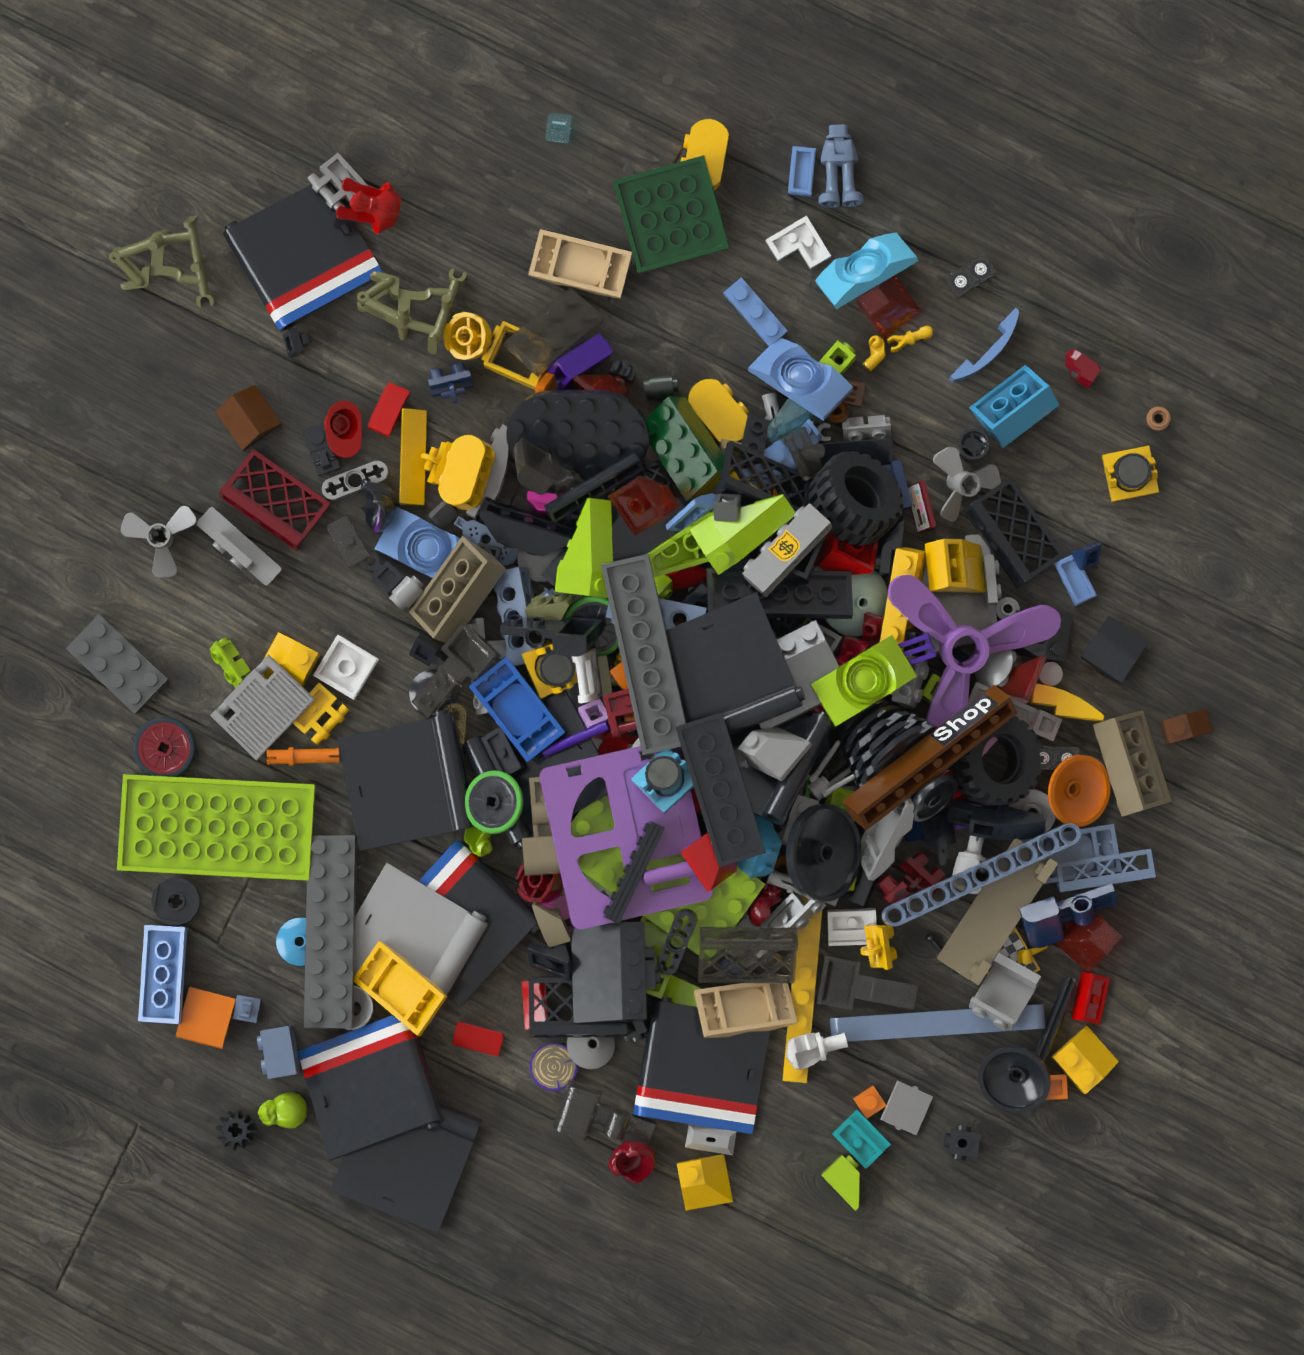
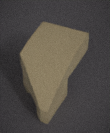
(551, 925)

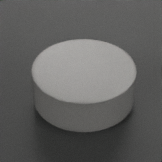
(1051, 674)

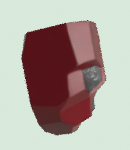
(1081, 368)

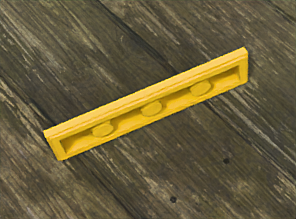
(412, 446)

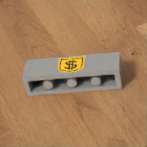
(787, 549)

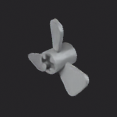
(950, 463)
(163, 561)

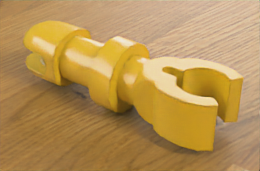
(910, 337)

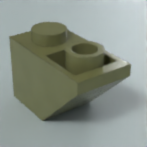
(550, 607)

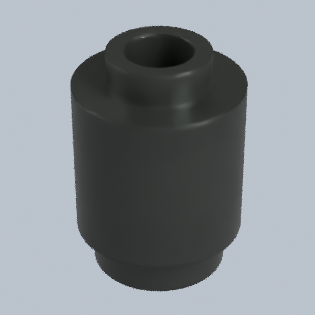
(660, 386)

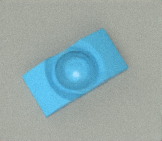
(865, 269)

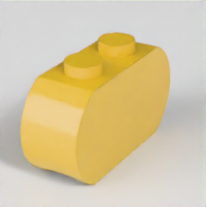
(708, 139)
(718, 410)
(466, 472)

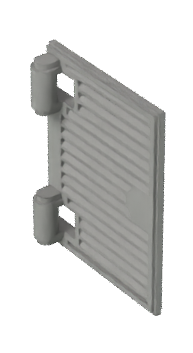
(262, 707)

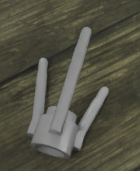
(821, 786)

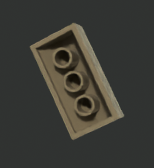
(457, 589)
(1132, 763)

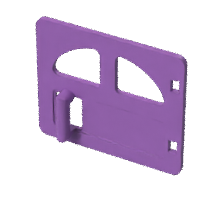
(630, 813)

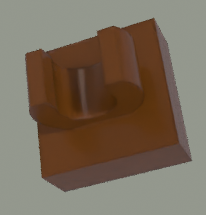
(856, 395)

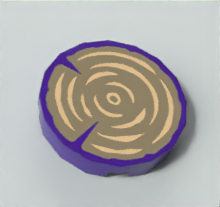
(552, 1067)

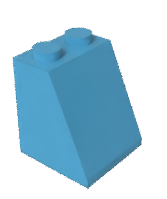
(764, 863)

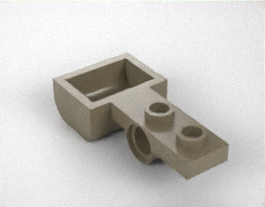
(539, 850)

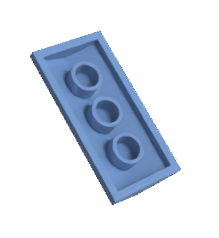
(162, 974)

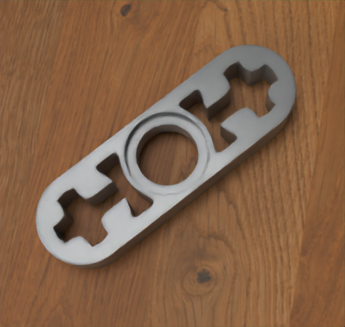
(336, 480)

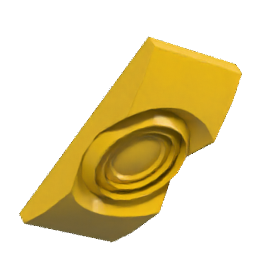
(400, 988)

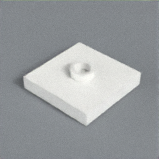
(346, 667)

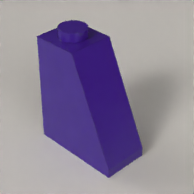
(580, 361)

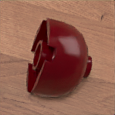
(539, 888)

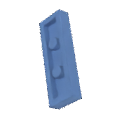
(755, 312)

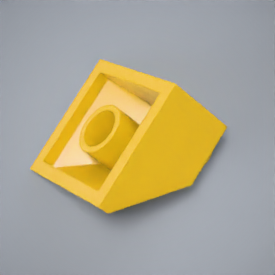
(293, 657)
(704, 1182)

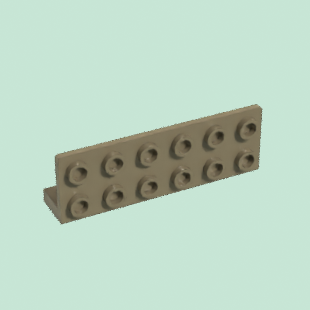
(993, 917)

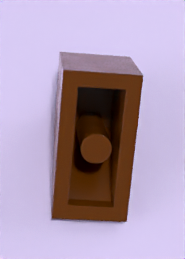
(1185, 726)

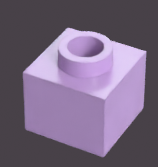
(593, 710)

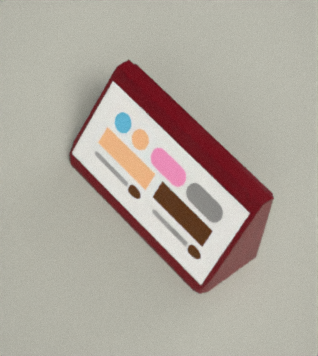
(921, 507)

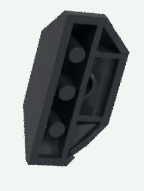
(525, 529)

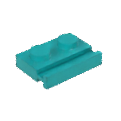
(861, 1139)

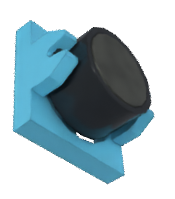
(664, 778)

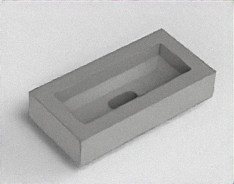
(697, 1139)

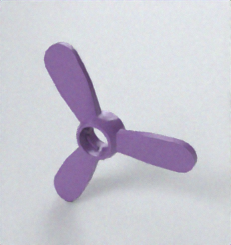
(929, 615)

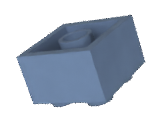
(279, 1052)

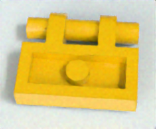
(322, 703)

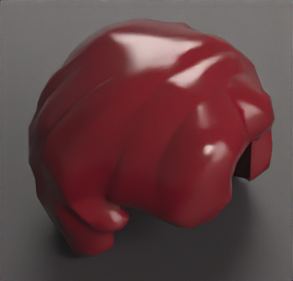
(633, 1161)

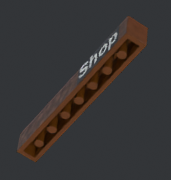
(930, 757)

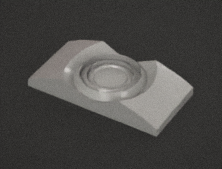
(882, 838)

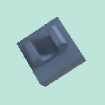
(247, 1008)

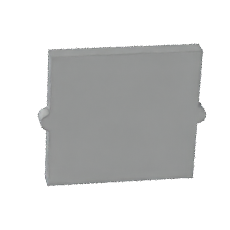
(906, 1108)

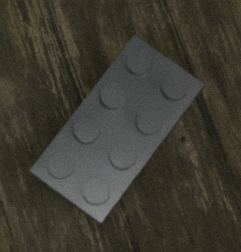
(117, 664)

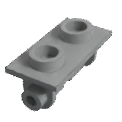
(877, 428)

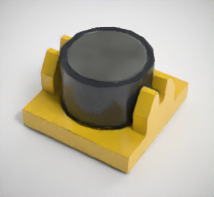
(1131, 472)
(553, 669)

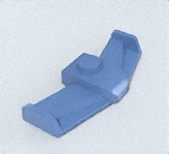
(782, 455)

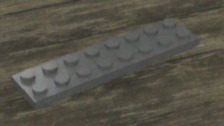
(645, 652)
(330, 933)

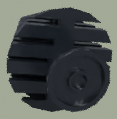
(881, 736)

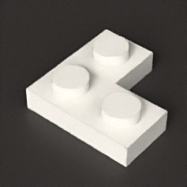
(799, 237)

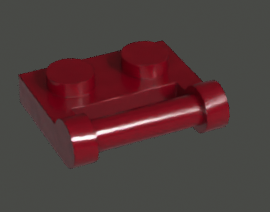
(619, 705)

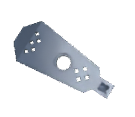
(512, 553)

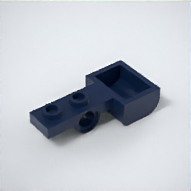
(1044, 919)

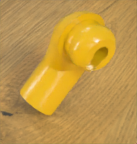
(877, 352)

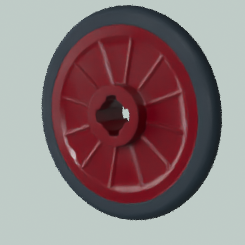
(149, 741)

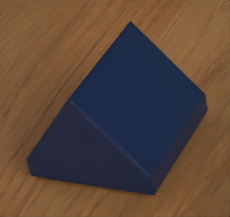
(1087, 555)

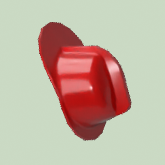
(344, 429)

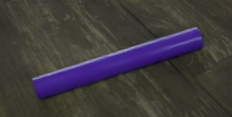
(576, 738)

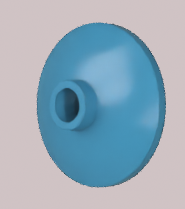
(286, 941)

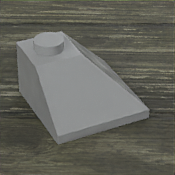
(773, 751)

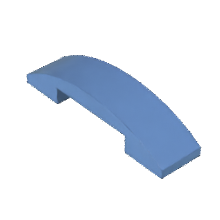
(967, 369)

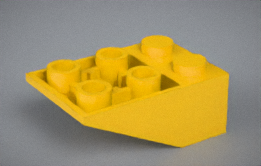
(955, 566)

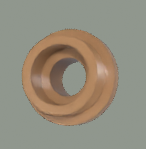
(1165, 418)

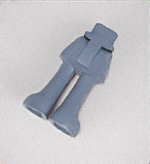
(839, 152)

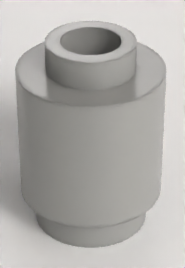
(406, 592)

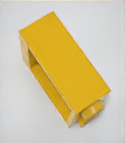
(498, 335)

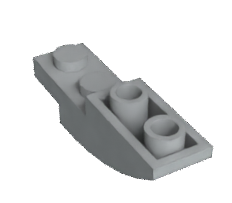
(498, 470)

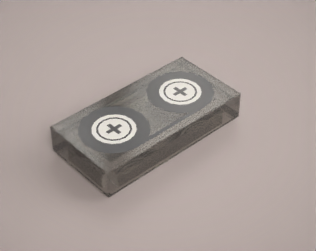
(970, 276)
(1055, 755)

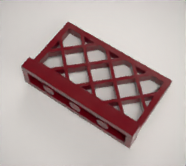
(266, 518)

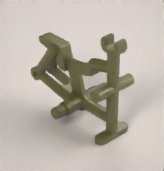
(157, 244)
(401, 318)

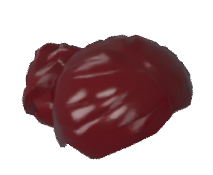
(761, 906)

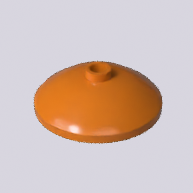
(1088, 790)

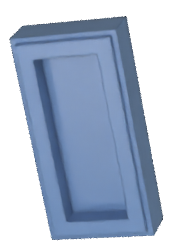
(801, 171)
(1075, 580)

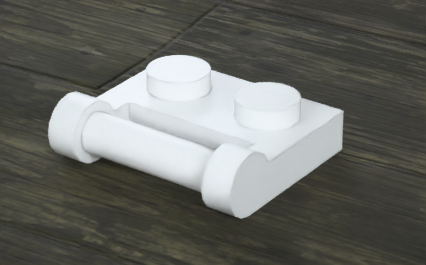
(588, 676)

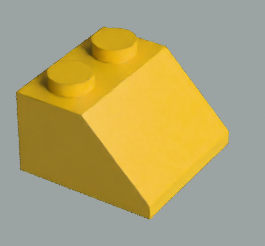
(1085, 1060)

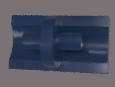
(451, 384)

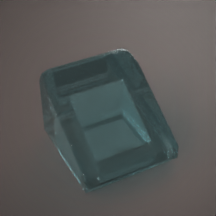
(558, 127)

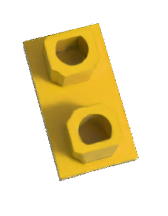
(438, 461)
(878, 946)

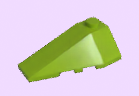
(729, 542)
(588, 549)
(677, 552)

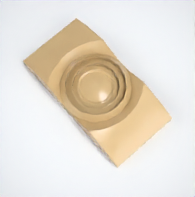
(580, 264)
(744, 1008)

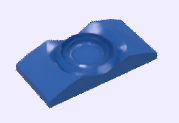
(517, 709)

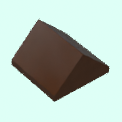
(248, 417)

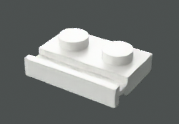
(847, 926)

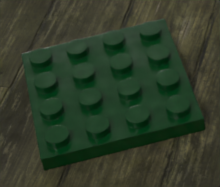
(671, 214)

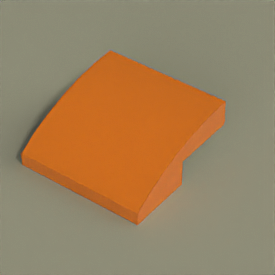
(205, 1018)

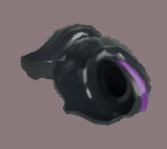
(379, 504)

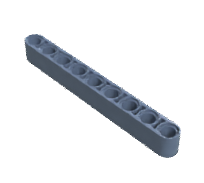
(992, 870)
(929, 1024)

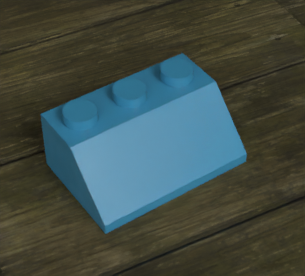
(1014, 406)

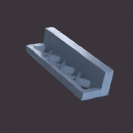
(1101, 880)

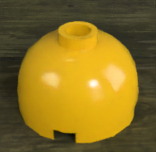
(467, 336)

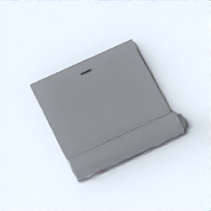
(418, 925)

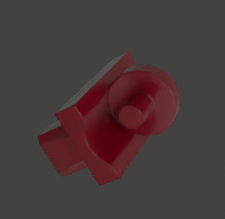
(872, 628)
(851, 648)
(918, 876)
(892, 889)

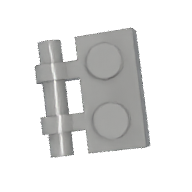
(335, 172)

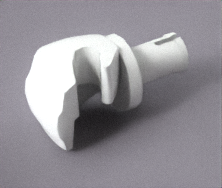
(968, 859)
(811, 1047)

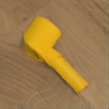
(1025, 956)

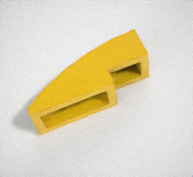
(1064, 703)

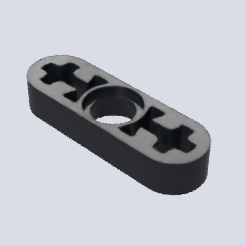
(676, 960)

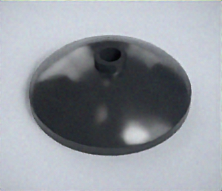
(1010, 1090)

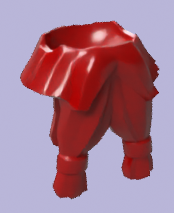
(371, 205)

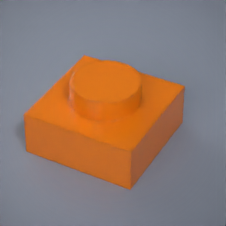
(548, 382)
(1058, 1087)
(869, 1102)

